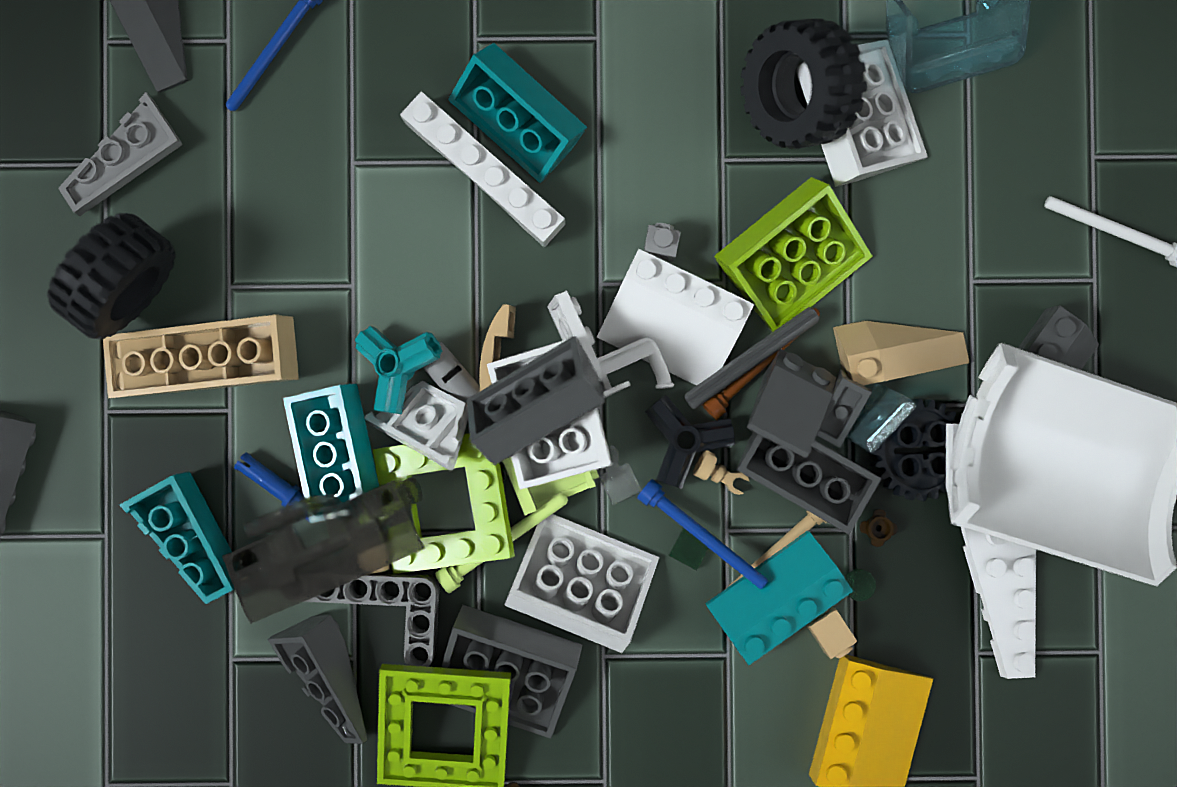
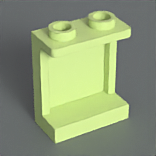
(536, 496)

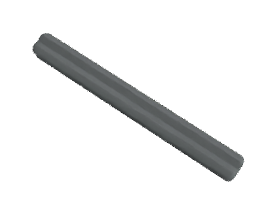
(751, 357)

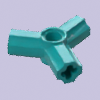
(407, 357)

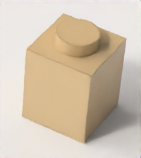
(832, 633)

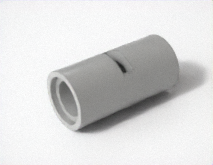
(452, 376)

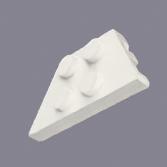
(429, 423)

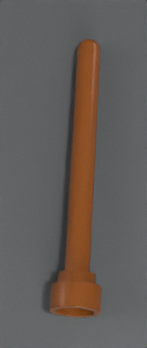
(716, 405)

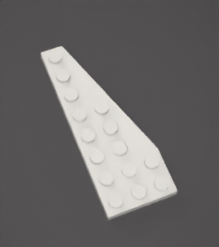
(1007, 585)

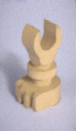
(706, 467)

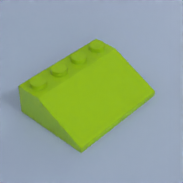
(794, 254)

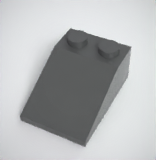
(792, 402)

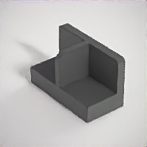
(843, 409)

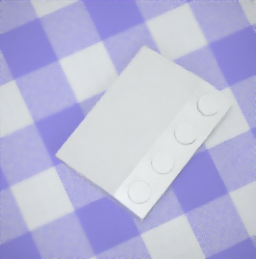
(885, 127)
(682, 313)
(563, 452)
(583, 582)

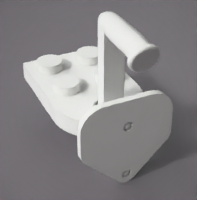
(566, 314)

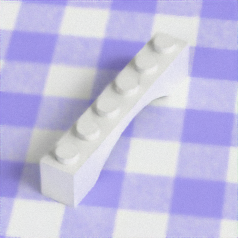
(483, 169)

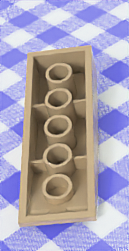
(201, 356)

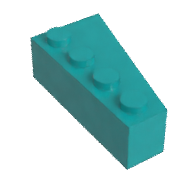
(185, 532)

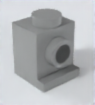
(662, 241)

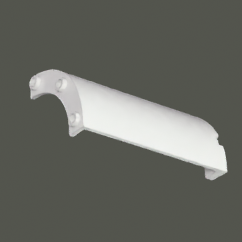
(1068, 465)

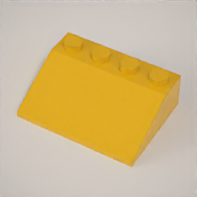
(869, 725)

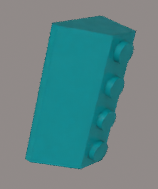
(516, 112)
(331, 443)
(798, 590)

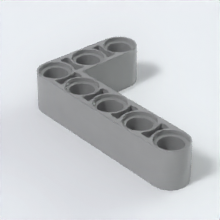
(407, 597)

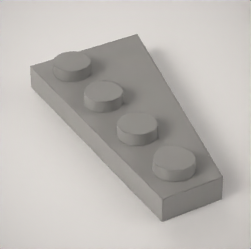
(132, 149)

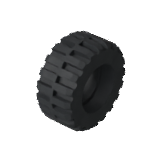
(834, 76)
(111, 275)

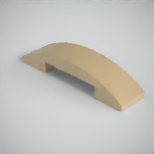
(500, 327)

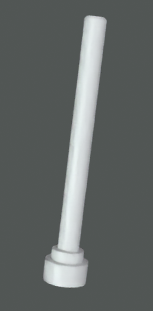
(1114, 228)

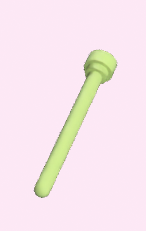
(452, 576)

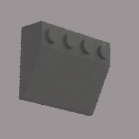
(538, 665)

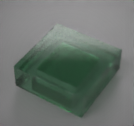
(688, 550)

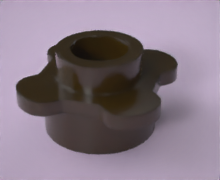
(887, 528)

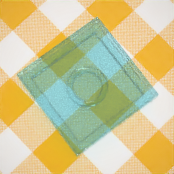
(879, 417)

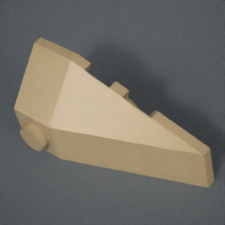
(887, 351)

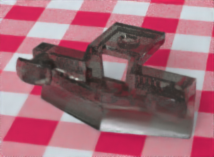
(362, 538)

